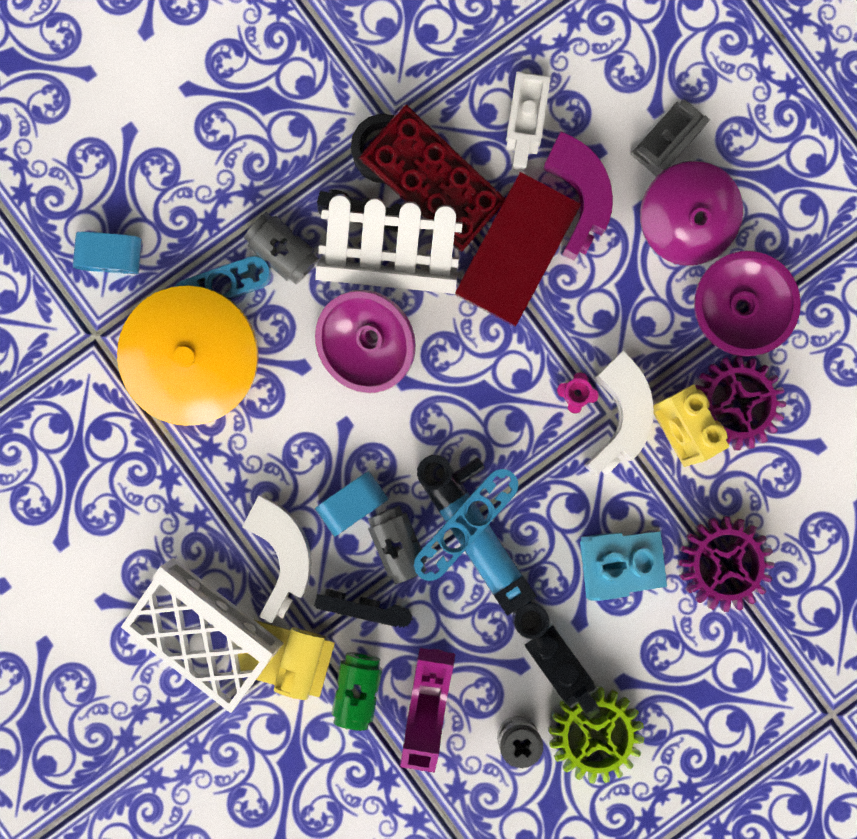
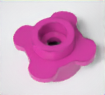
(580, 383)

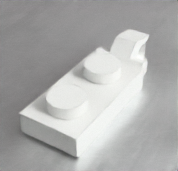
(527, 117)

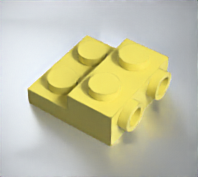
(690, 426)

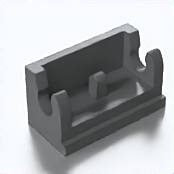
(670, 137)

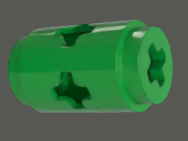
(350, 711)

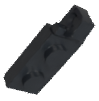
(564, 671)

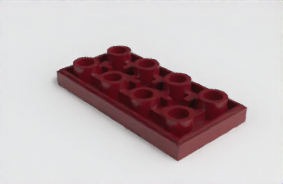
(431, 173)
(517, 249)

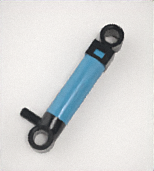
(486, 550)

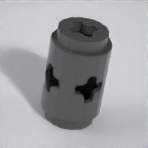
(264, 235)
(395, 527)
(517, 754)

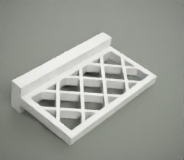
(220, 614)

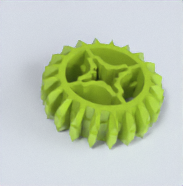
(618, 754)

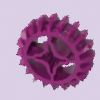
(766, 395)
(717, 576)

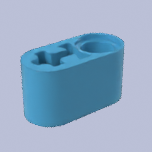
(107, 252)
(351, 503)

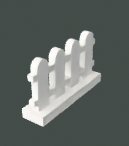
(369, 270)

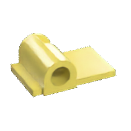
(298, 665)

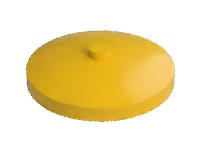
(187, 355)

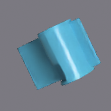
(622, 564)

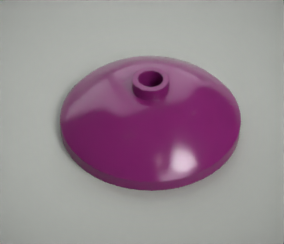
(672, 204)
(770, 300)
(352, 353)

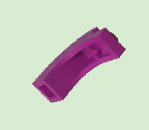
(588, 177)
(427, 709)

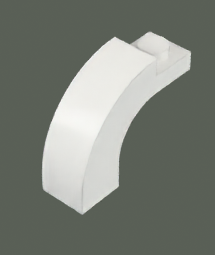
(635, 411)
(293, 552)

